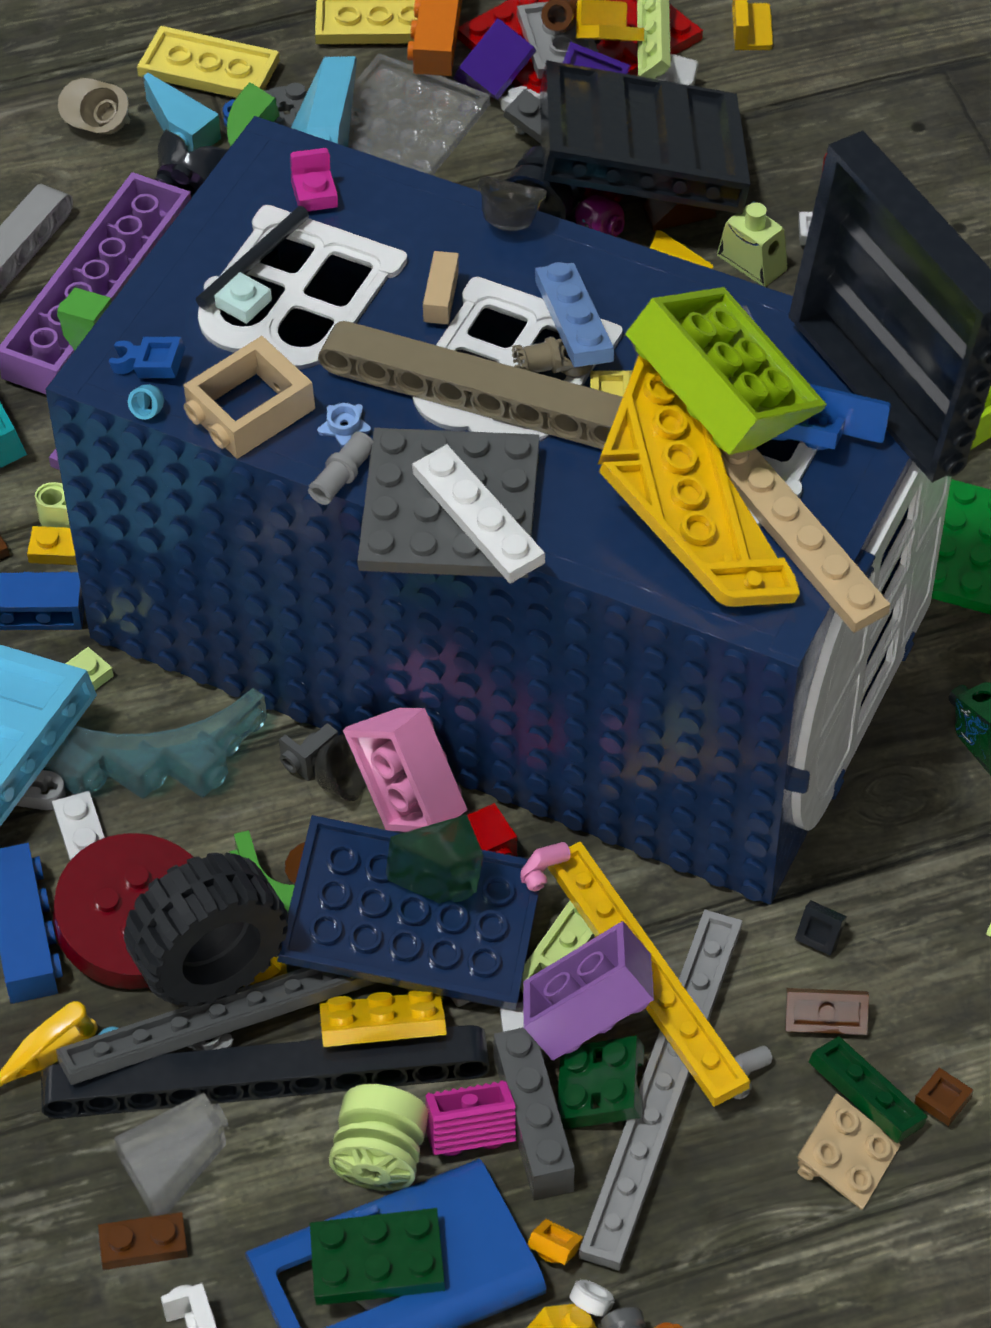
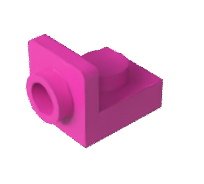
(313, 179)

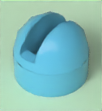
(140, 400)

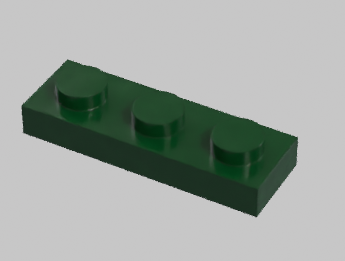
(868, 1089)

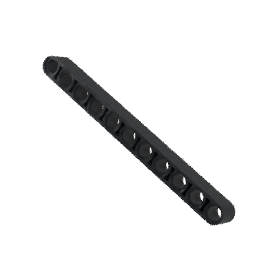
(267, 1073)

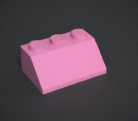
(405, 769)

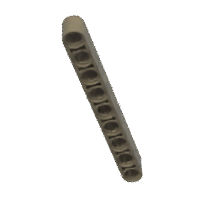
(470, 383)

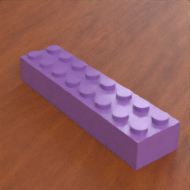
(98, 264)

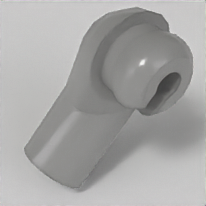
(751, 1061)

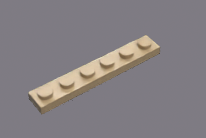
(805, 540)

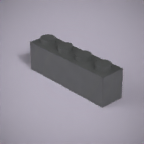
(537, 1118)

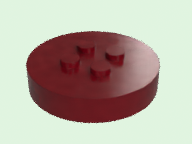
(96, 899)

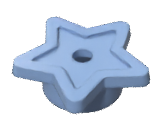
(343, 413)

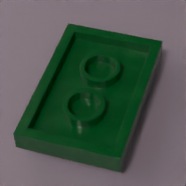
(376, 1256)

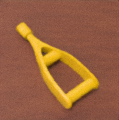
(40, 1046)

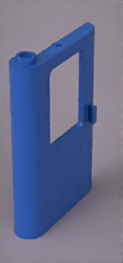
(481, 1247)

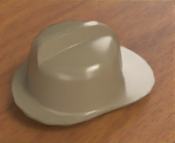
(94, 106)

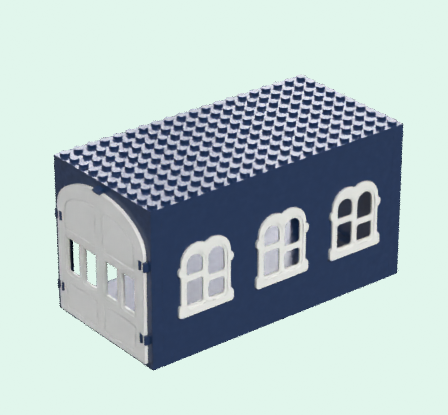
(578, 692)

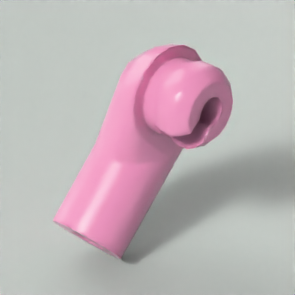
(541, 858)

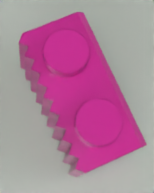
(470, 1118)

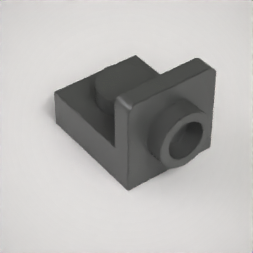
(302, 757)

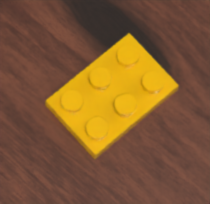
(381, 1018)

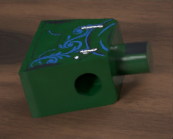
(974, 720)

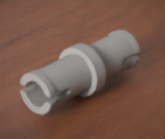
(341, 468)

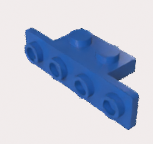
(844, 415)

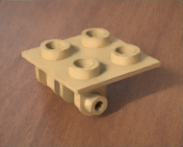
(847, 1152)

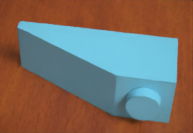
(182, 114)

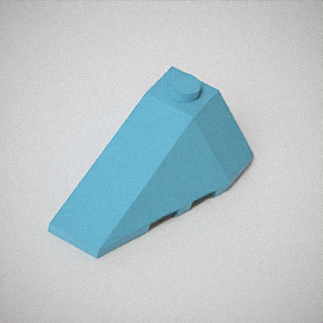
(329, 101)

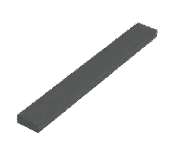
(201, 1022)

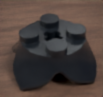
(185, 168)

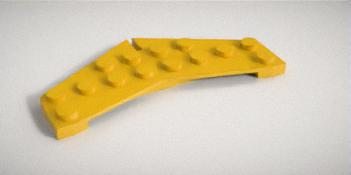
(679, 487)

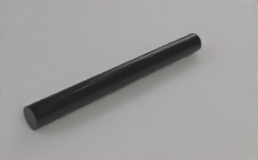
(254, 255)

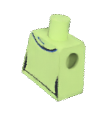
(754, 245)

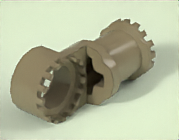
(546, 357)

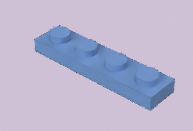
(574, 314)

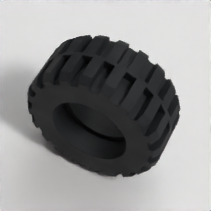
(205, 929)

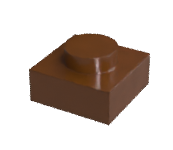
(943, 1096)

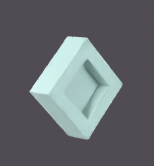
(243, 297)

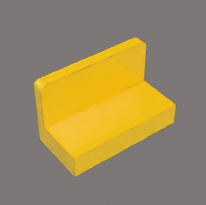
(605, 21)
(751, 25)

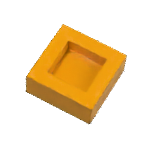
(554, 1242)

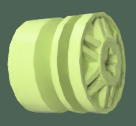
(379, 1137)

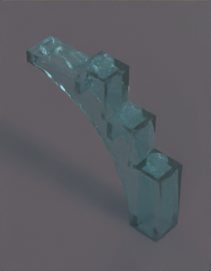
(143, 761)

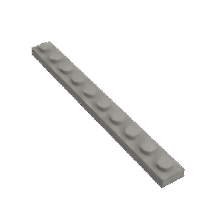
(661, 1093)

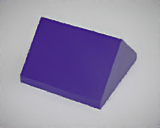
(495, 60)

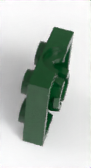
(605, 1083)

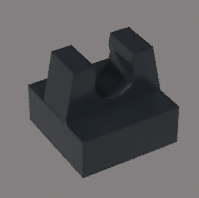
(820, 927)

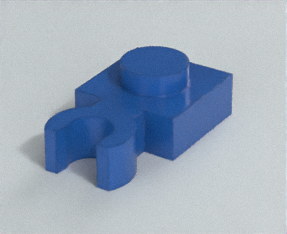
(152, 359)

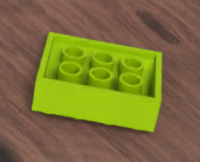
(723, 368)

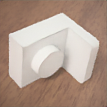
(189, 1303)

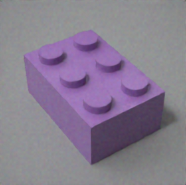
(588, 991)

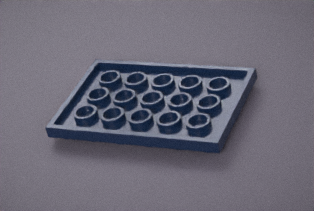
(370, 929)

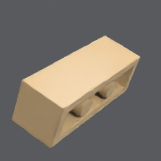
(441, 287)

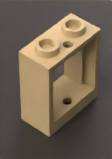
(259, 357)

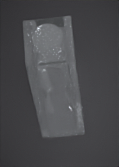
(172, 1151)

